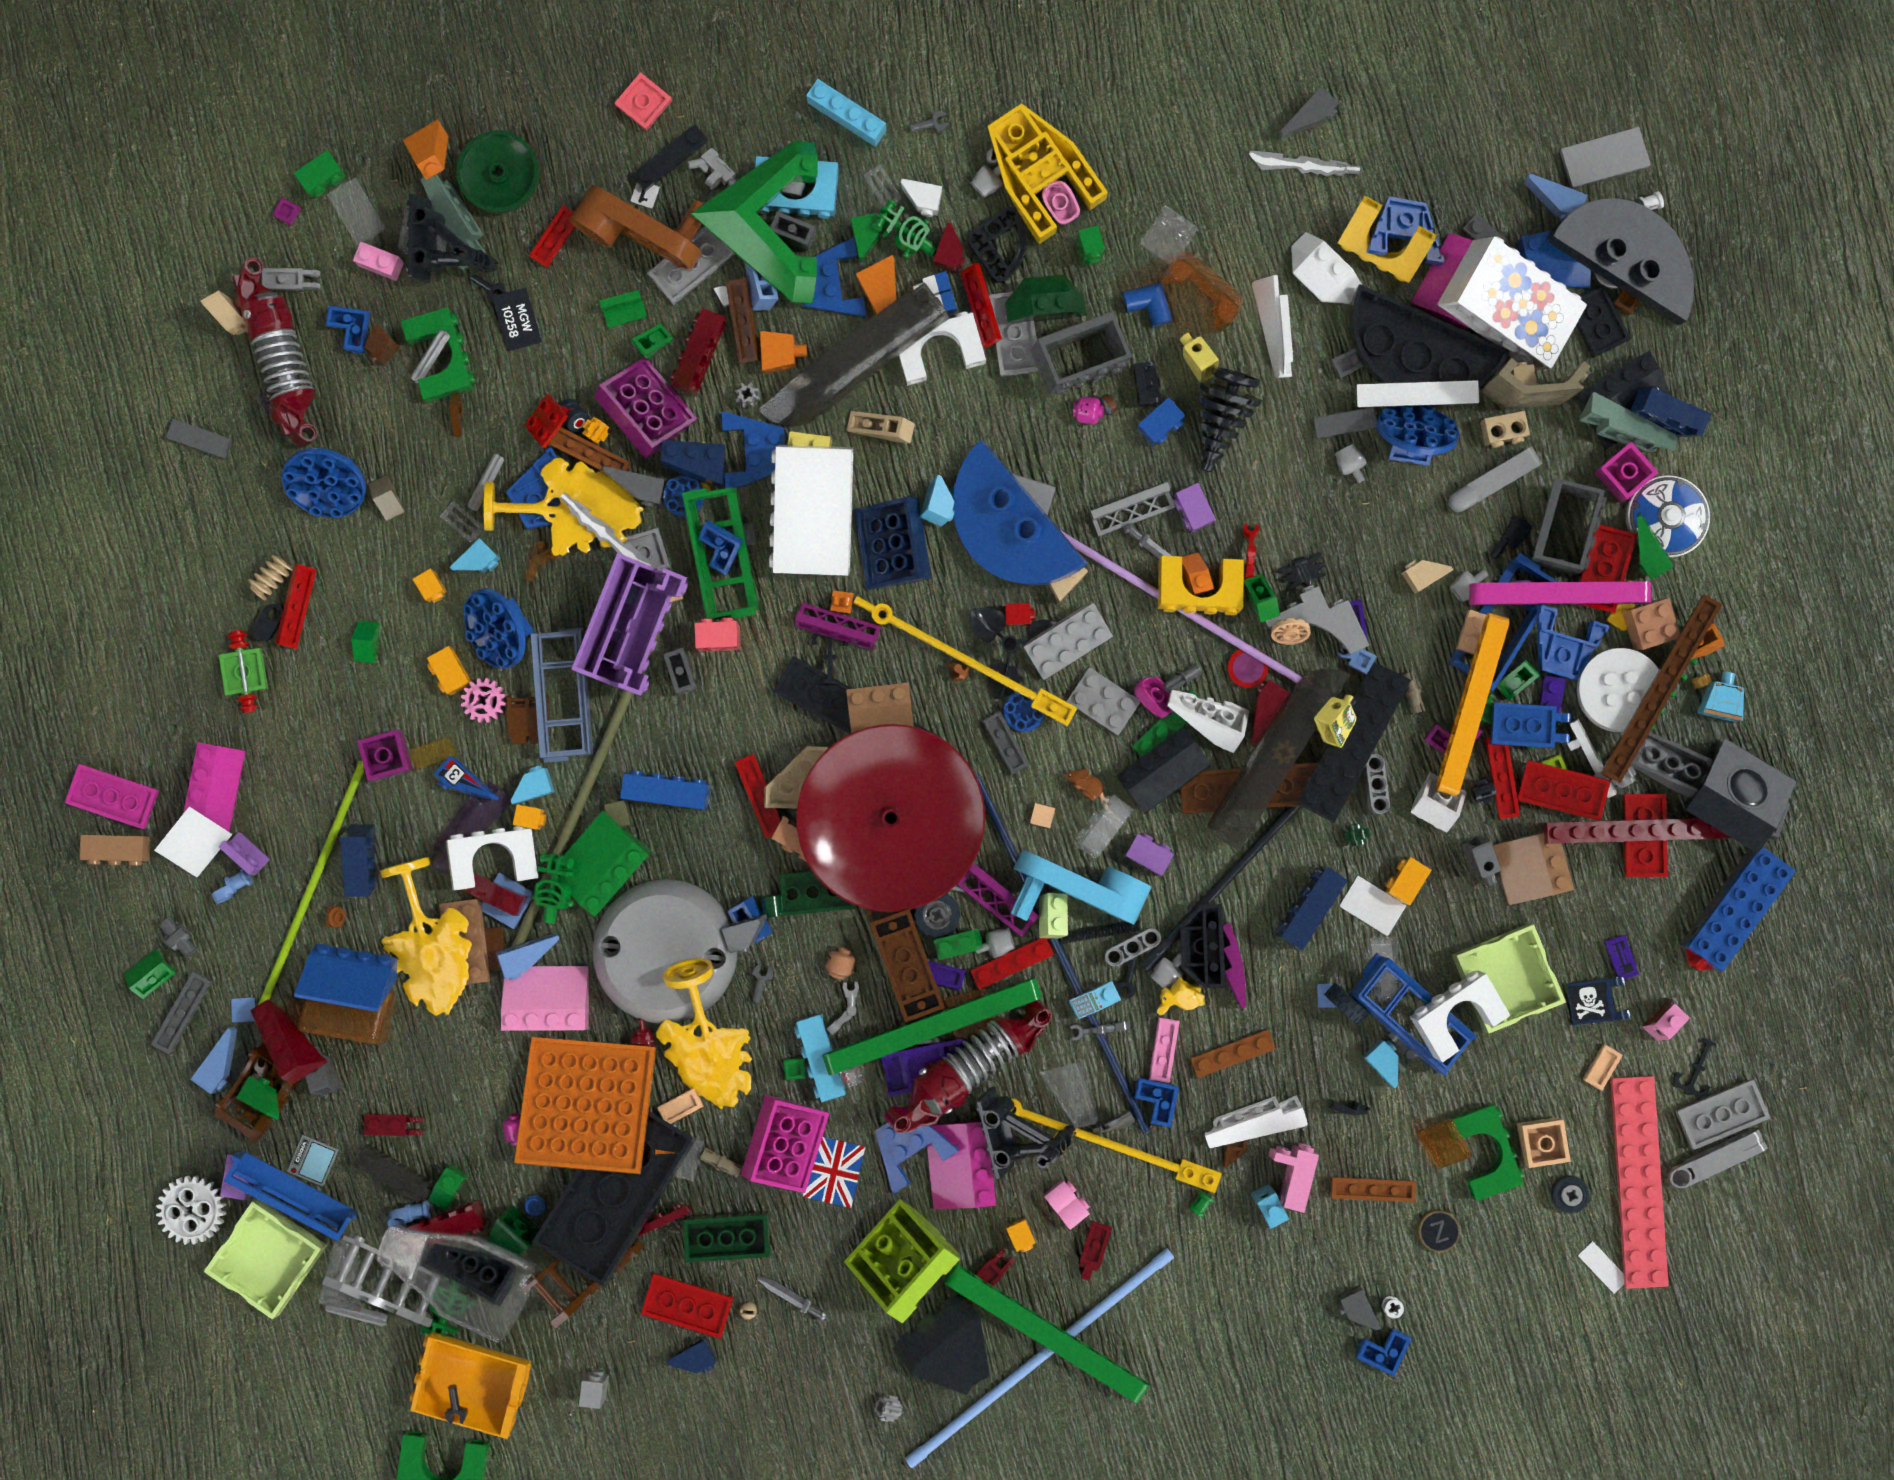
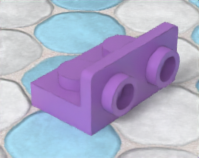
(245, 853)

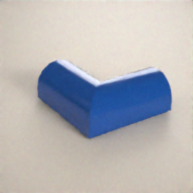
(1153, 299)
(356, 325)
(724, 543)
(1162, 1095)
(1386, 1357)

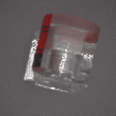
(852, 1076)

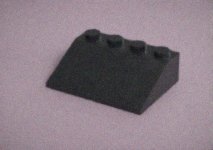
(1624, 385)

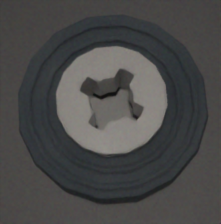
(1562, 1191)

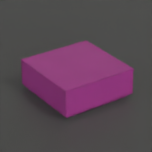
(286, 211)

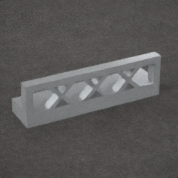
(1128, 502)

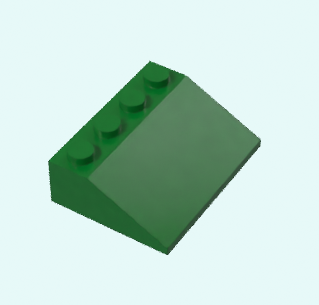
(602, 862)

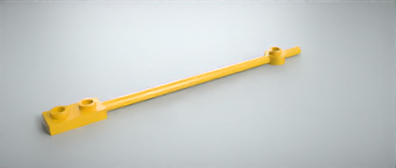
(1043, 701)
(1186, 1172)

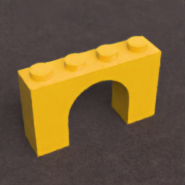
(1400, 263)
(1174, 595)

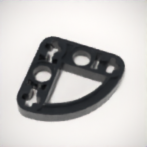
(987, 238)

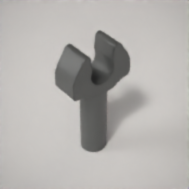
(931, 123)
(760, 981)

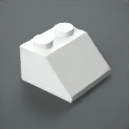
(1437, 807)

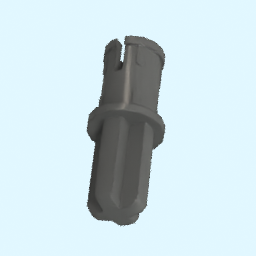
(1183, 678)

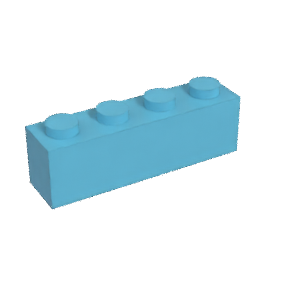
(846, 112)
(816, 1043)

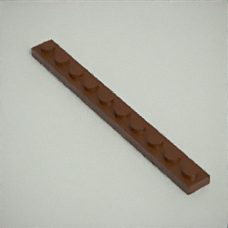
(1661, 689)

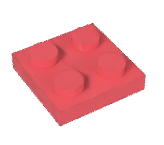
(643, 101)

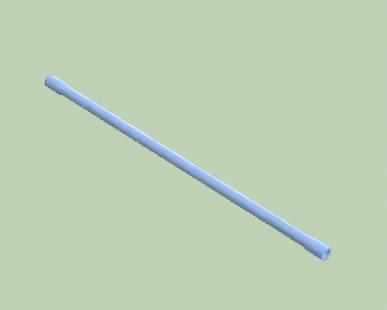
(922, 1451)

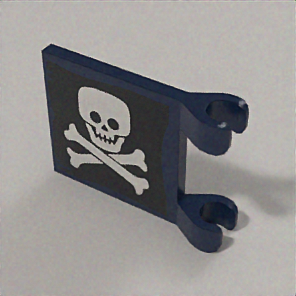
(1593, 1001)

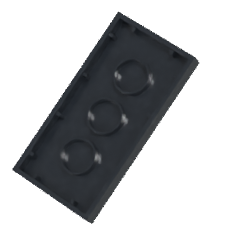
(606, 1210)

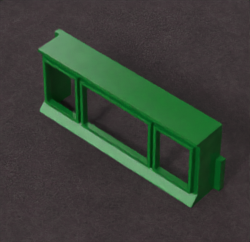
(700, 554)

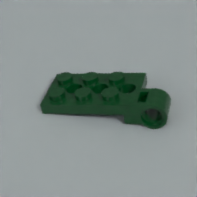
(781, 906)

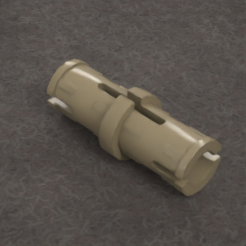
(1413, 694)
(721, 1162)

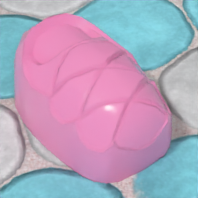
(1061, 202)

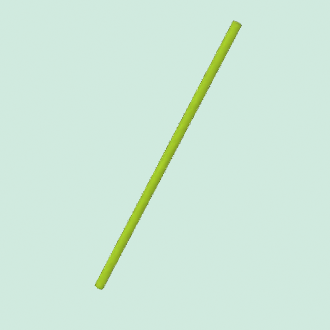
(313, 882)

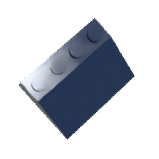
(892, 543)

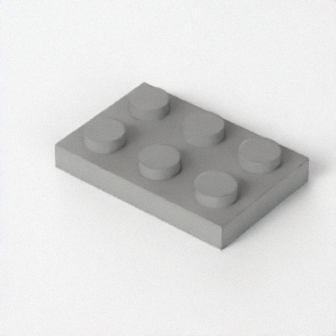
(1103, 701)

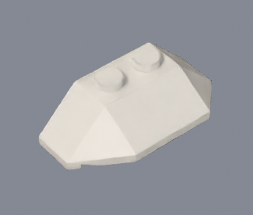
(1323, 270)

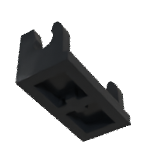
(1146, 384)

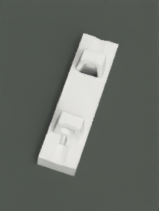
(1583, 740)

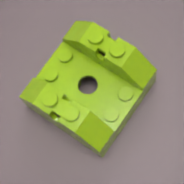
(880, 1265)

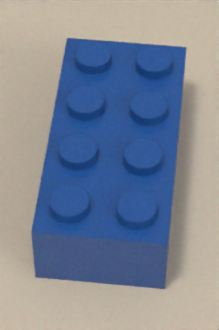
(665, 791)

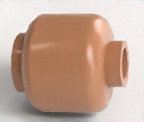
(840, 963)

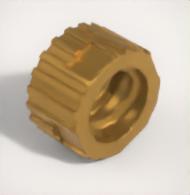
(1701, 681)

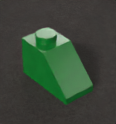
(865, 234)
(260, 1096)
(447, 1187)

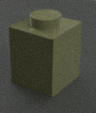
(619, 811)

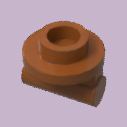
(960, 672)
(334, 916)

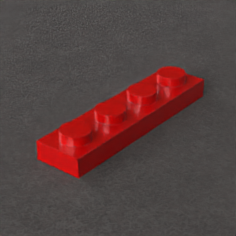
(981, 305)
(295, 606)
(1503, 780)
(754, 785)
(1012, 962)

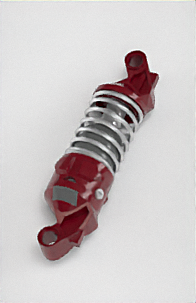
(273, 333)
(951, 1078)

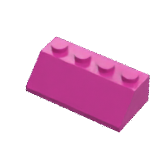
(215, 783)

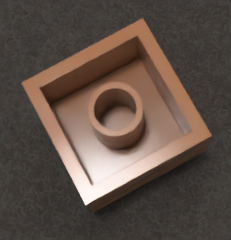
(1651, 624)

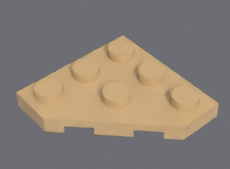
(785, 787)

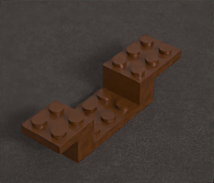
(906, 963)

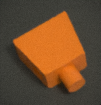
(779, 351)

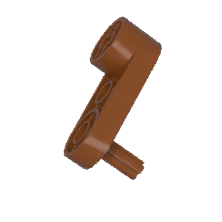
(606, 216)

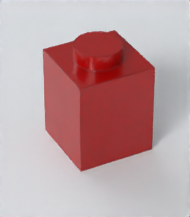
(1019, 614)

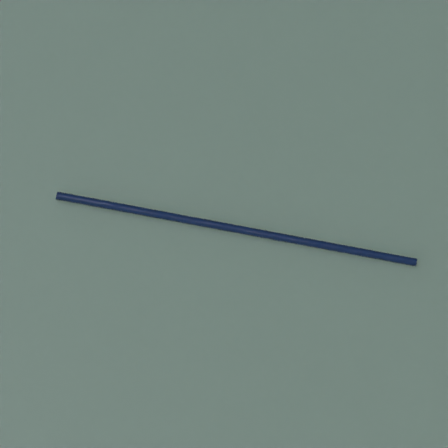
(1067, 967)

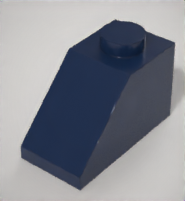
(695, 1357)

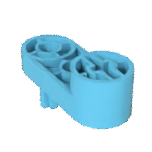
(1114, 894)

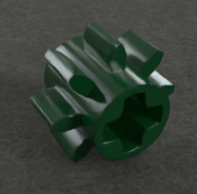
(1357, 834)

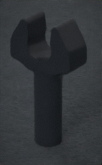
(491, 289)
(1128, 980)
(455, 1407)

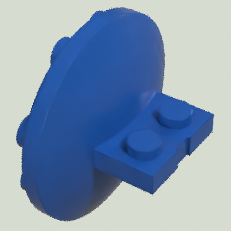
(1416, 433)
(323, 482)
(496, 628)

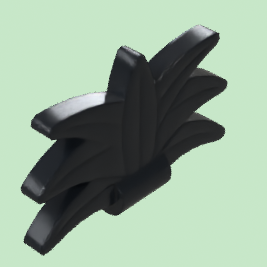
(1302, 571)

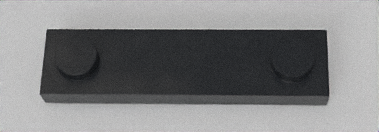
(670, 157)

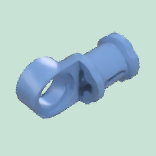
(232, 885)
(409, 1213)

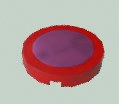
(1246, 670)

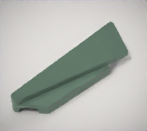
(457, 216)
(1625, 426)

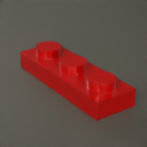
(553, 238)

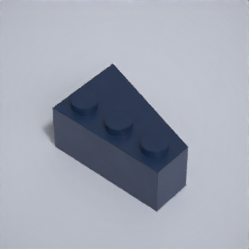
(1670, 412)
(695, 460)
(358, 860)

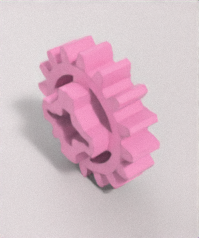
(478, 693)

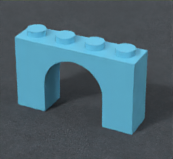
(819, 202)

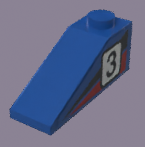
(459, 778)

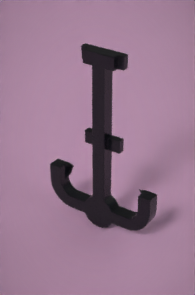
(828, 681)
(1689, 1089)

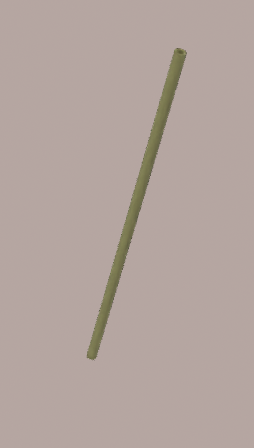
(579, 804)

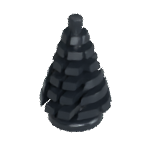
(1226, 407)

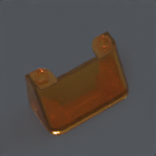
(1227, 298)
(346, 1021)

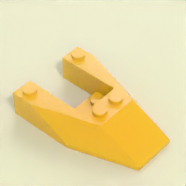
(1034, 156)

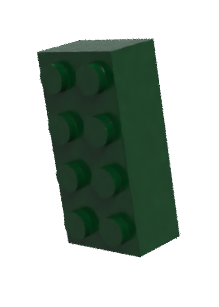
(727, 1236)

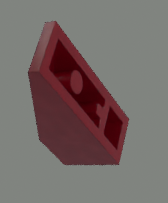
(1266, 706)
(497, 895)

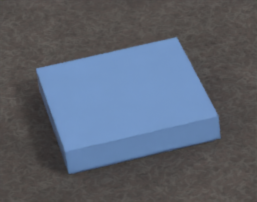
(508, 919)

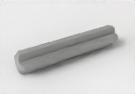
(430, 355)
(489, 476)
(365, 1315)

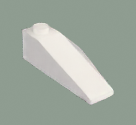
(1218, 722)

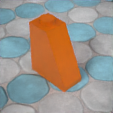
(428, 148)
(879, 284)

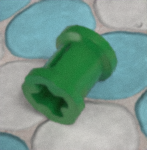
(1201, 1203)

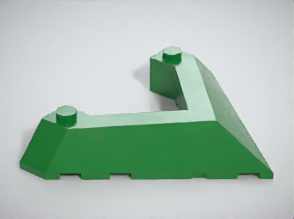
(735, 220)

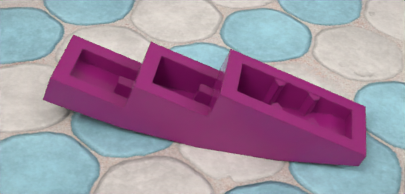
(1234, 973)

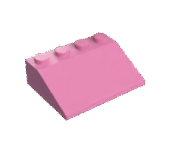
(547, 999)

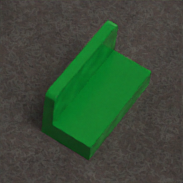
(623, 309)
(148, 974)

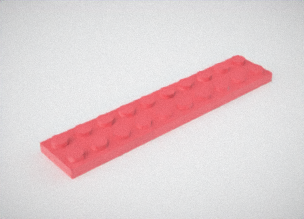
(1639, 1182)

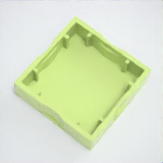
(1516, 970)
(265, 1258)

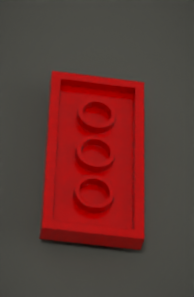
(1609, 560)
(1564, 790)
(1645, 857)
(687, 1305)

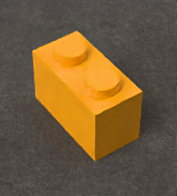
(448, 670)
(1407, 880)

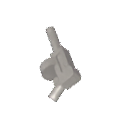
(720, 171)

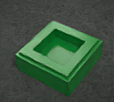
(794, 1068)

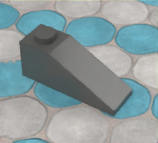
(1312, 114)
(640, 486)

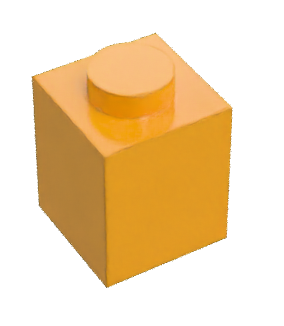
(430, 586)
(529, 817)
(1021, 1235)

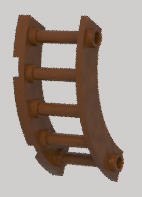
(576, 1300)

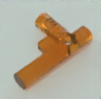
(539, 559)

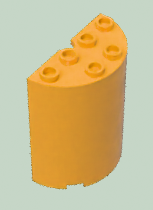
(486, 1380)

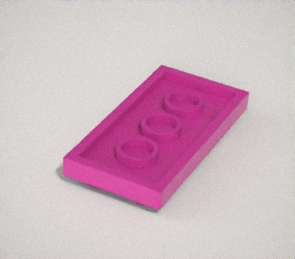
(112, 796)

